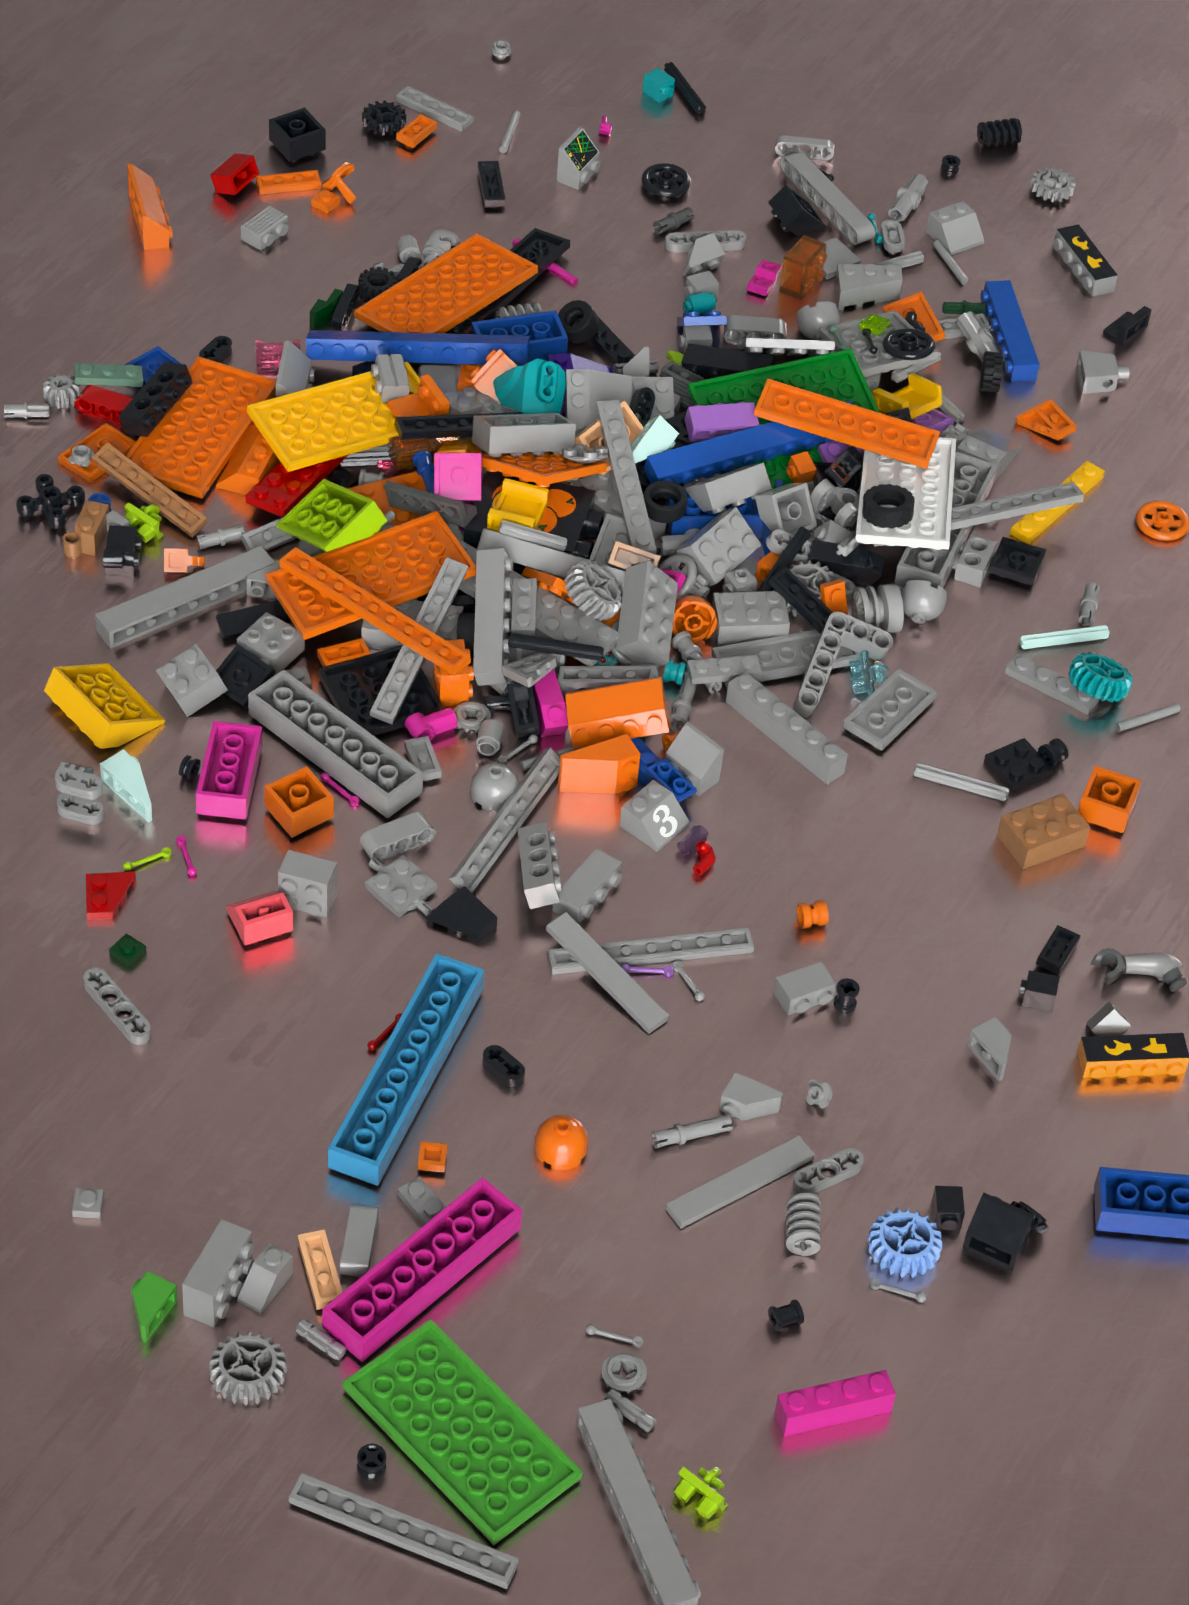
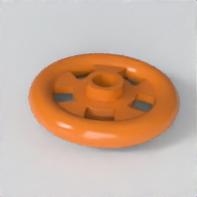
(1162, 520)

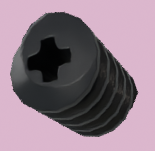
(1000, 131)

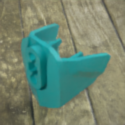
(531, 388)

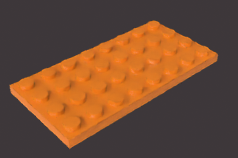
(448, 289)
(202, 427)
(389, 565)

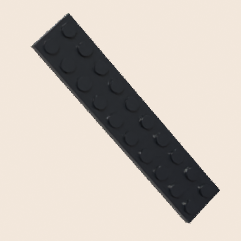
(537, 247)

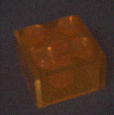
(803, 267)

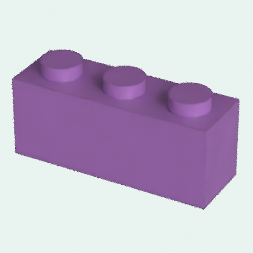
(719, 420)

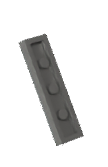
(423, 503)

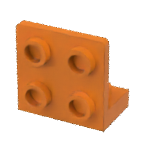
(427, 402)

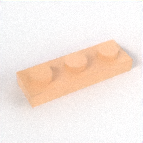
(319, 1267)

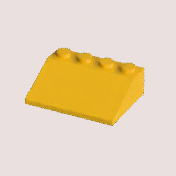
(101, 703)

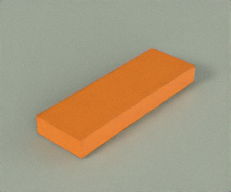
(288, 182)

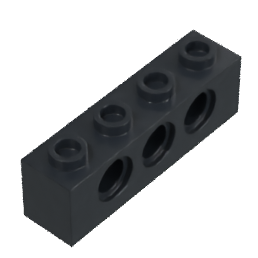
(155, 399)

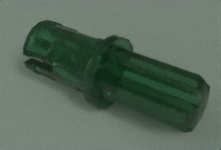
(963, 307)

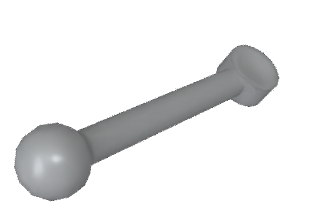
(504, 758)
(678, 967)
(875, 1284)
(637, 1342)

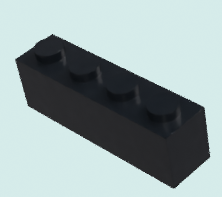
(718, 362)

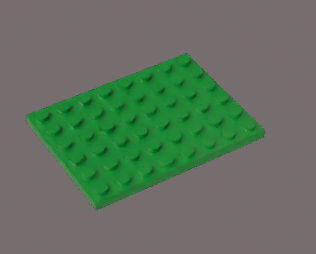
(828, 374)

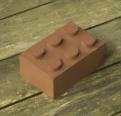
(1043, 831)

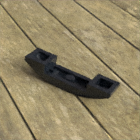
(845, 466)

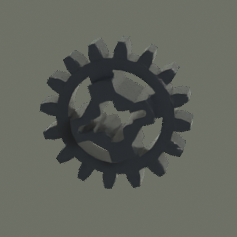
(383, 117)

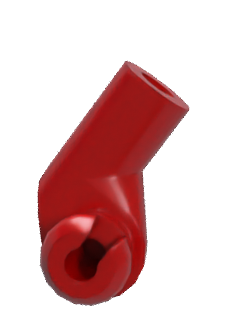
(706, 857)

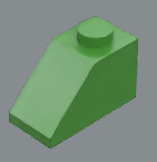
(152, 1302)

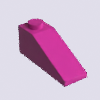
(550, 705)

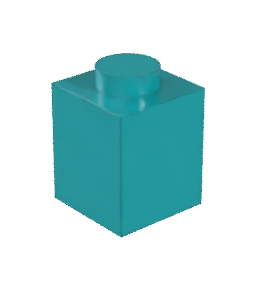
(658, 85)

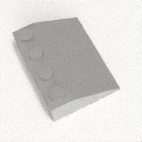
(587, 387)

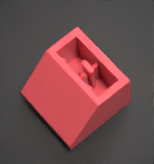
(261, 916)

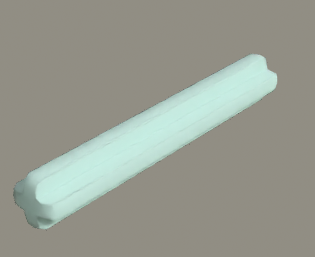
(1064, 637)

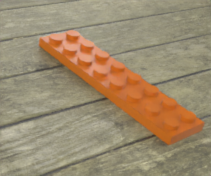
(847, 423)

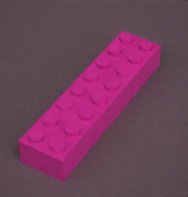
(421, 1269)

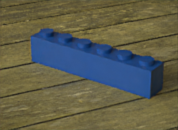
(1010, 331)

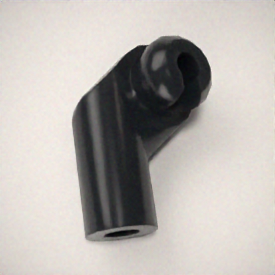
(911, 319)

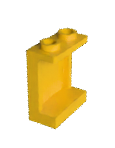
(919, 395)
(519, 504)

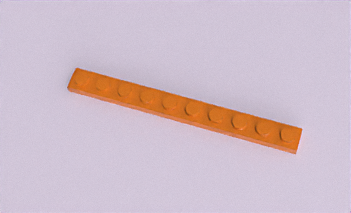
(375, 611)

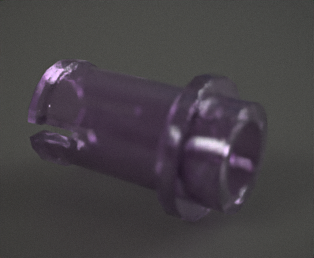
(696, 834)

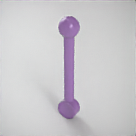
(667, 971)

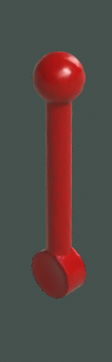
(373, 1044)

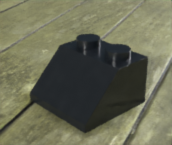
(795, 213)

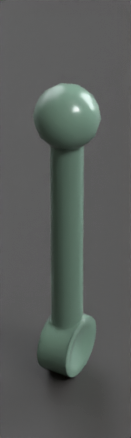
(833, 329)

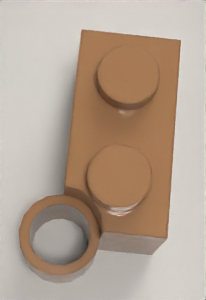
(89, 530)

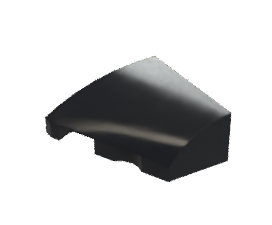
(464, 916)

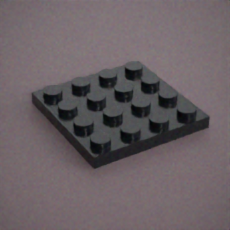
(357, 682)

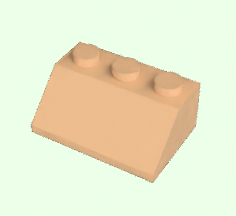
(593, 436)

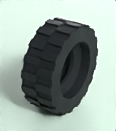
(888, 495)

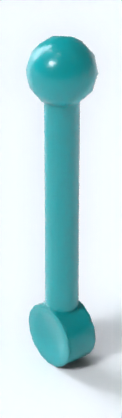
(878, 238)

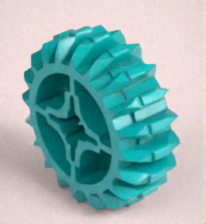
(1100, 677)

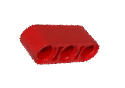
(102, 403)

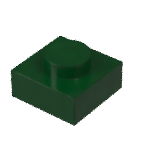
(127, 950)

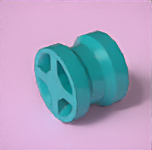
(674, 672)

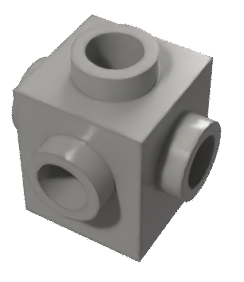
(739, 581)

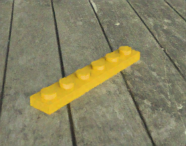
(1034, 524)

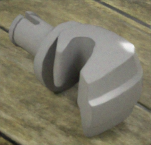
(438, 244)

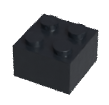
(297, 134)

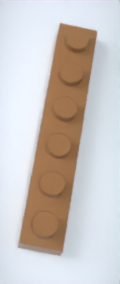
(150, 489)

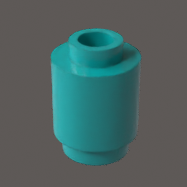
(699, 302)

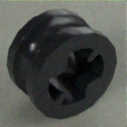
(950, 164)
(189, 767)

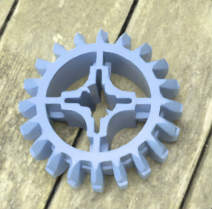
(891, 1233)

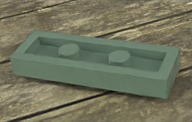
(108, 374)

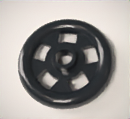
(665, 180)
(908, 345)

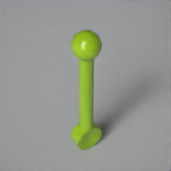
(165, 852)

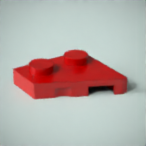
(106, 893)

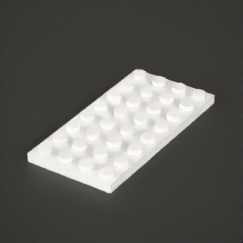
(932, 496)

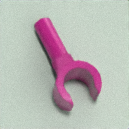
(605, 128)

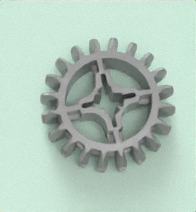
(811, 577)
(593, 590)
(244, 1377)

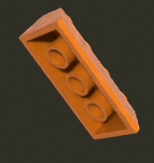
(148, 209)
(248, 463)
(617, 710)

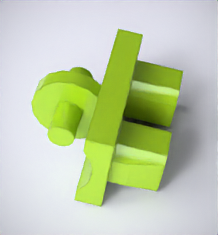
(146, 518)
(710, 1500)

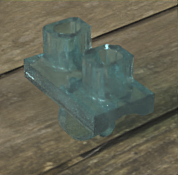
(871, 673)

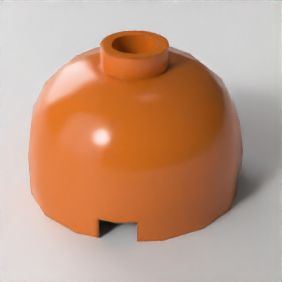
(695, 616)
(561, 1142)

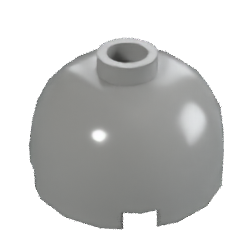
(817, 317)
(922, 601)
(493, 785)

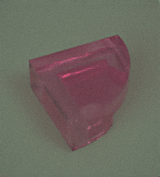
(387, 467)

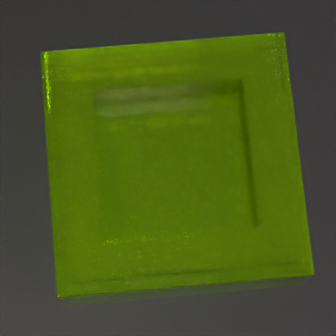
(875, 323)

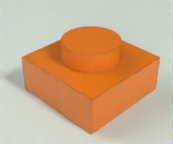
(325, 201)
(432, 1157)

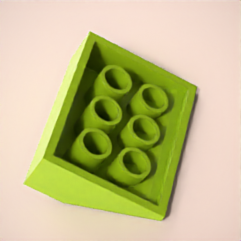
(332, 517)

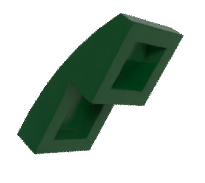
(323, 310)

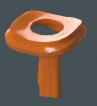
(336, 180)

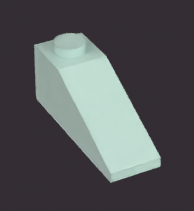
(653, 439)
(124, 777)

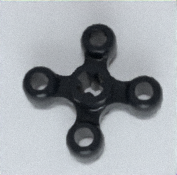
(50, 501)

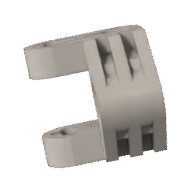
(843, 503)
(79, 788)

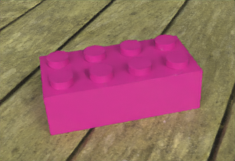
(229, 770)

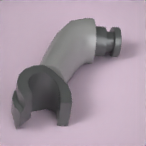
(1159, 965)

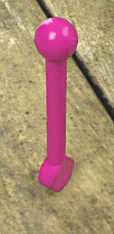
(354, 800)
(181, 841)

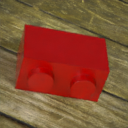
(234, 174)

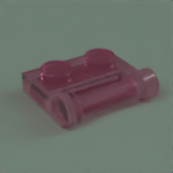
(269, 355)

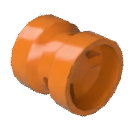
(812, 914)

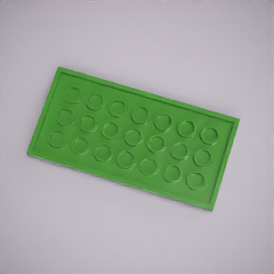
(462, 1431)

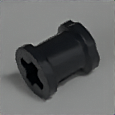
(847, 991)
(786, 1315)

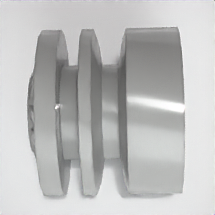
(879, 607)

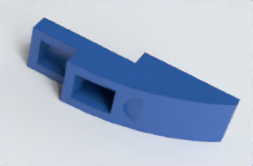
(662, 772)

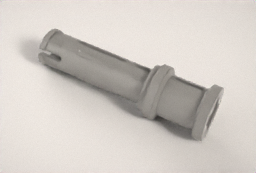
(690, 651)
(682, 707)

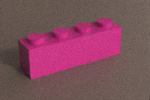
(835, 1403)

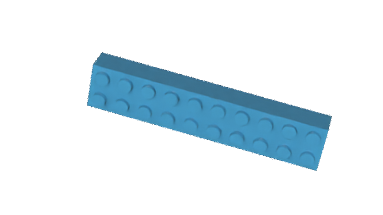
(405, 1069)

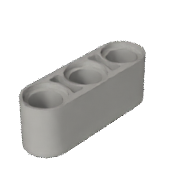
(743, 327)
(397, 836)
(359, 1240)

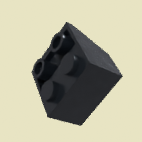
(998, 1231)

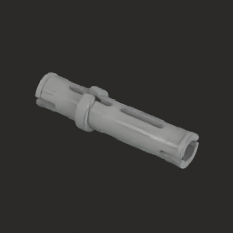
(681, 1133)

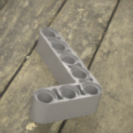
(826, 655)

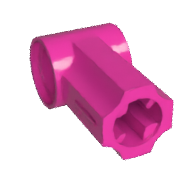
(431, 724)

